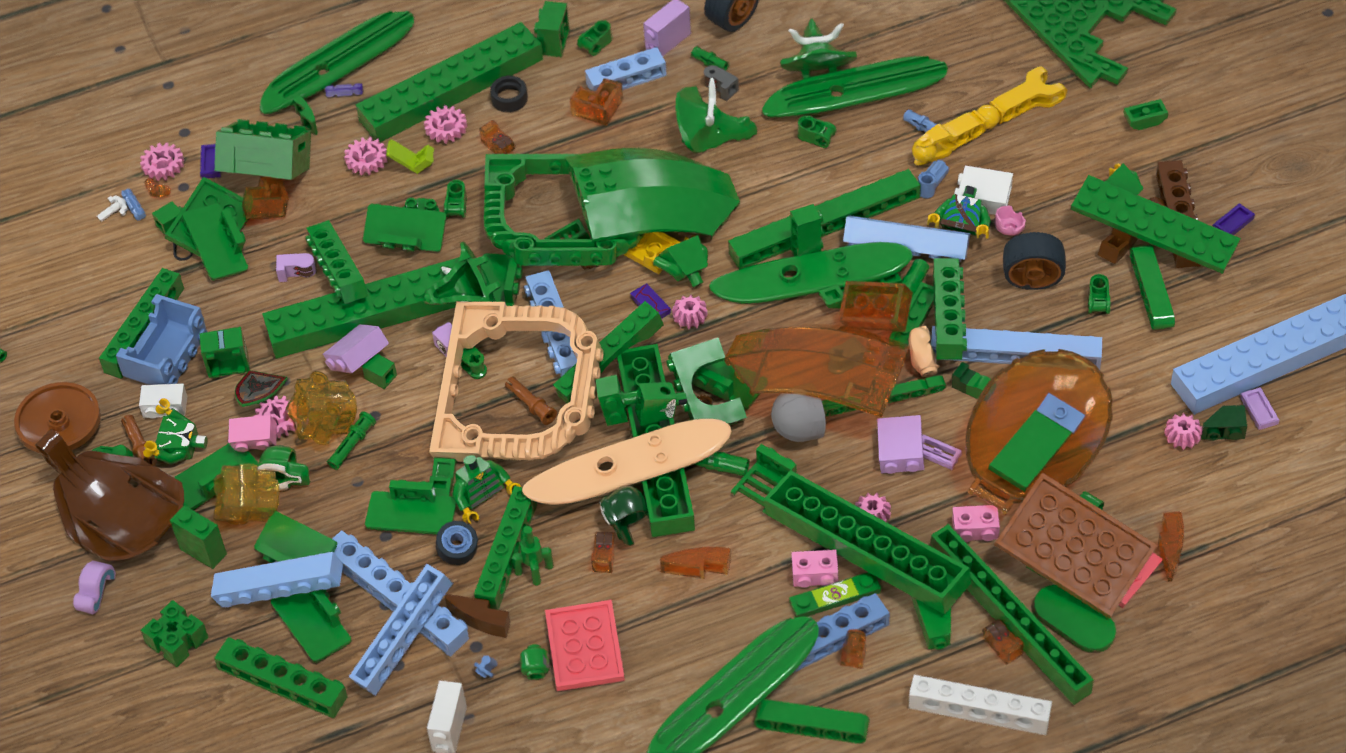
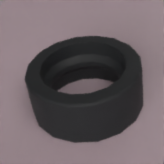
(511, 104)

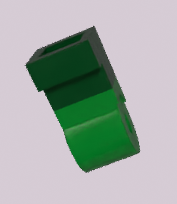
(969, 381)

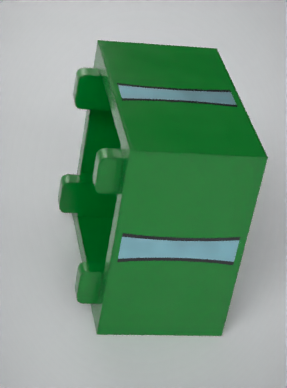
(224, 352)

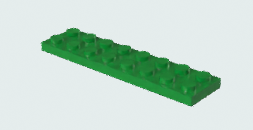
(1155, 224)

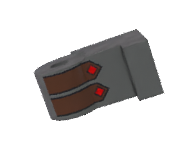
(724, 81)

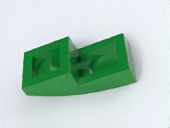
(305, 113)
(443, 476)

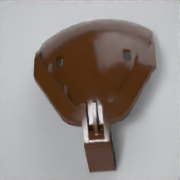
(98, 491)

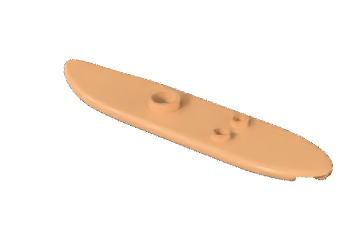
(632, 462)

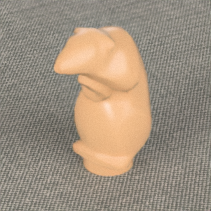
(921, 352)

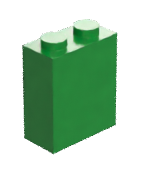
(198, 537)

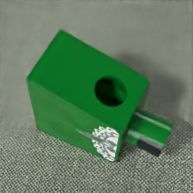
(657, 402)

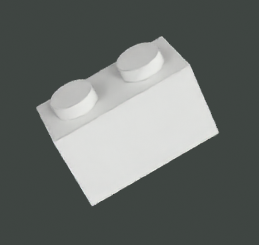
(152, 394)

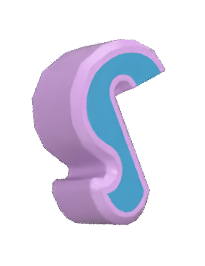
(92, 585)

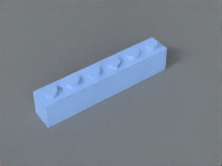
(917, 238)
(277, 579)

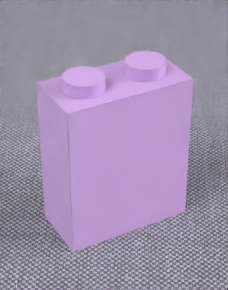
(667, 27)
(355, 348)
(900, 444)

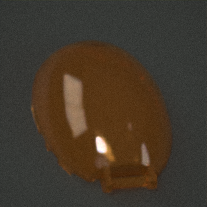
(1013, 398)

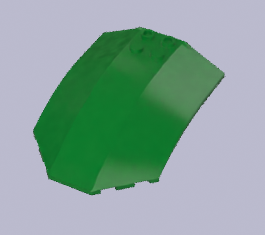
(649, 192)

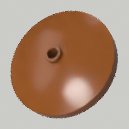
(60, 407)

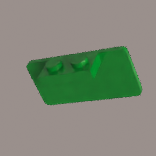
(404, 228)
(217, 240)
(507, 272)
(722, 382)
(199, 478)
(409, 508)
(288, 539)
(313, 622)

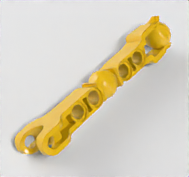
(945, 138)

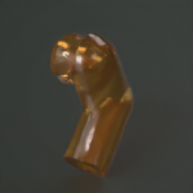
(157, 190)

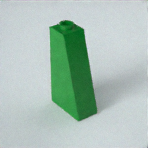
(934, 625)

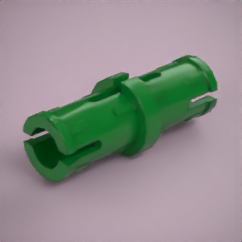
(709, 58)

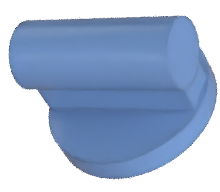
(486, 666)

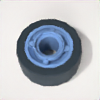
(460, 532)

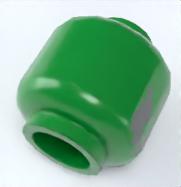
(534, 662)

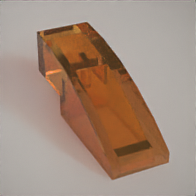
(1171, 542)
(697, 562)

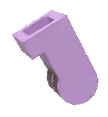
(294, 265)

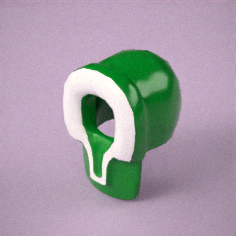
(284, 463)

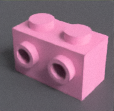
(252, 433)
(976, 522)
(814, 568)

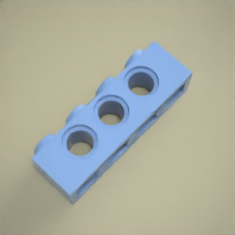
(629, 70)

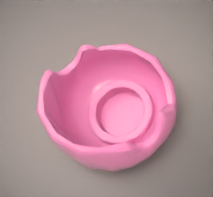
(1008, 221)

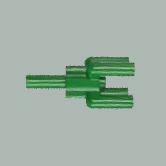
(532, 555)

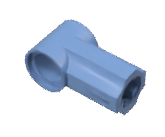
(931, 178)

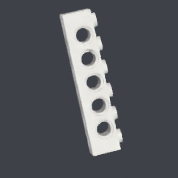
(980, 704)

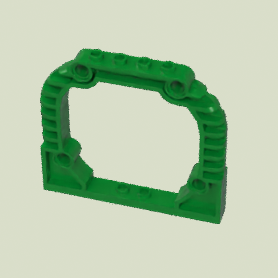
(501, 177)

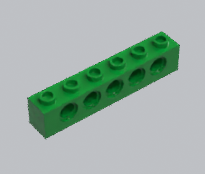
(335, 262)
(166, 284)
(947, 309)
(499, 562)
(268, 678)

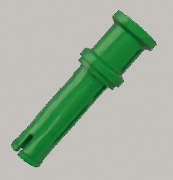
(356, 433)

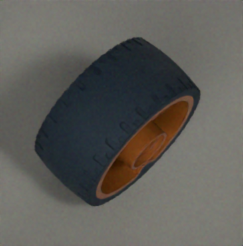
(1034, 261)

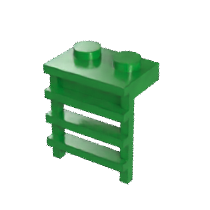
(769, 467)

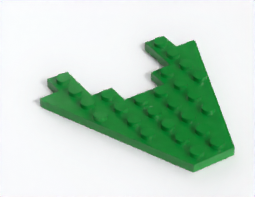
(1068, 25)

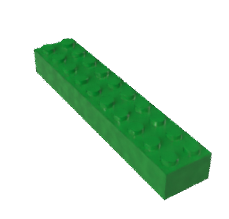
(449, 82)
(329, 319)
(667, 494)
(868, 542)

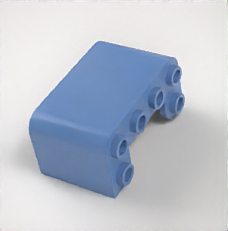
(165, 344)

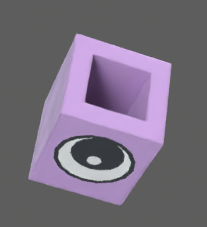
(442, 337)

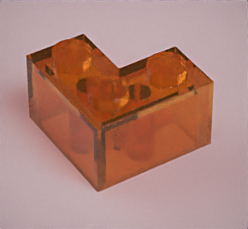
(599, 104)
(266, 200)

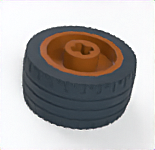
(730, 14)

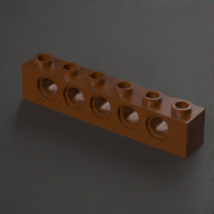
(1176, 195)

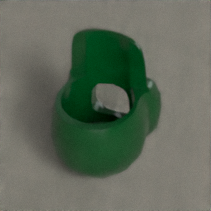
(623, 509)

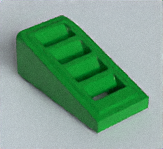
(569, 229)

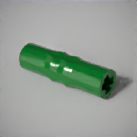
(915, 274)
(725, 463)

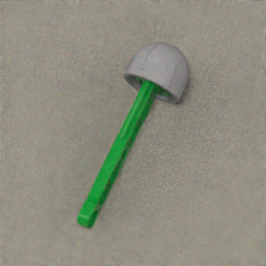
(803, 416)

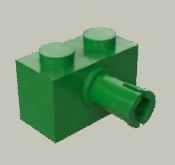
(614, 400)

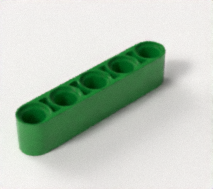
(1152, 287)
(812, 721)

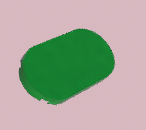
(1074, 619)

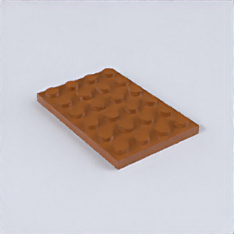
(1075, 545)

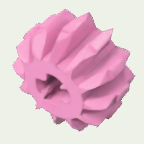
(689, 312)
(1183, 431)
(875, 506)

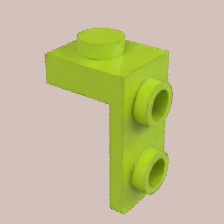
(414, 161)

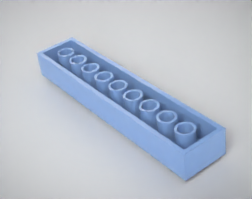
(1262, 356)

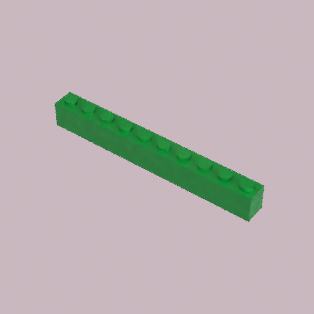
(863, 202)
(1005, 606)

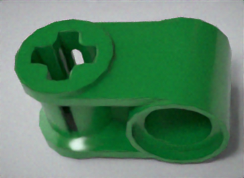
(596, 37)
(814, 131)
(456, 199)
(1098, 294)
(473, 363)

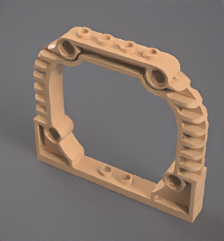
(474, 323)

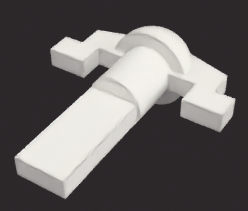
(119, 203)

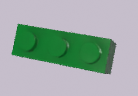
(806, 230)

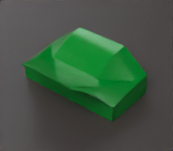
(1146, 114)

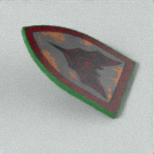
(257, 387)

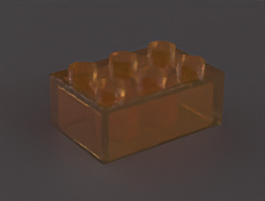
(875, 306)

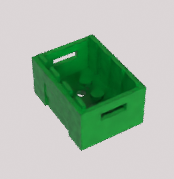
(263, 149)

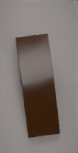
(1116, 245)
(479, 614)

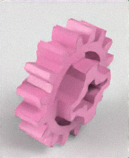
(447, 124)
(365, 156)
(162, 161)
(277, 410)

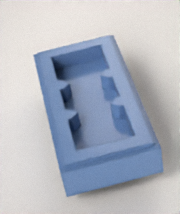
(1061, 413)

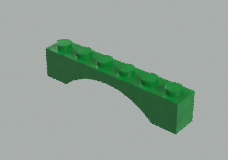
(635, 328)

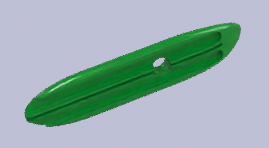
(338, 57)
(856, 84)
(814, 272)
(737, 687)

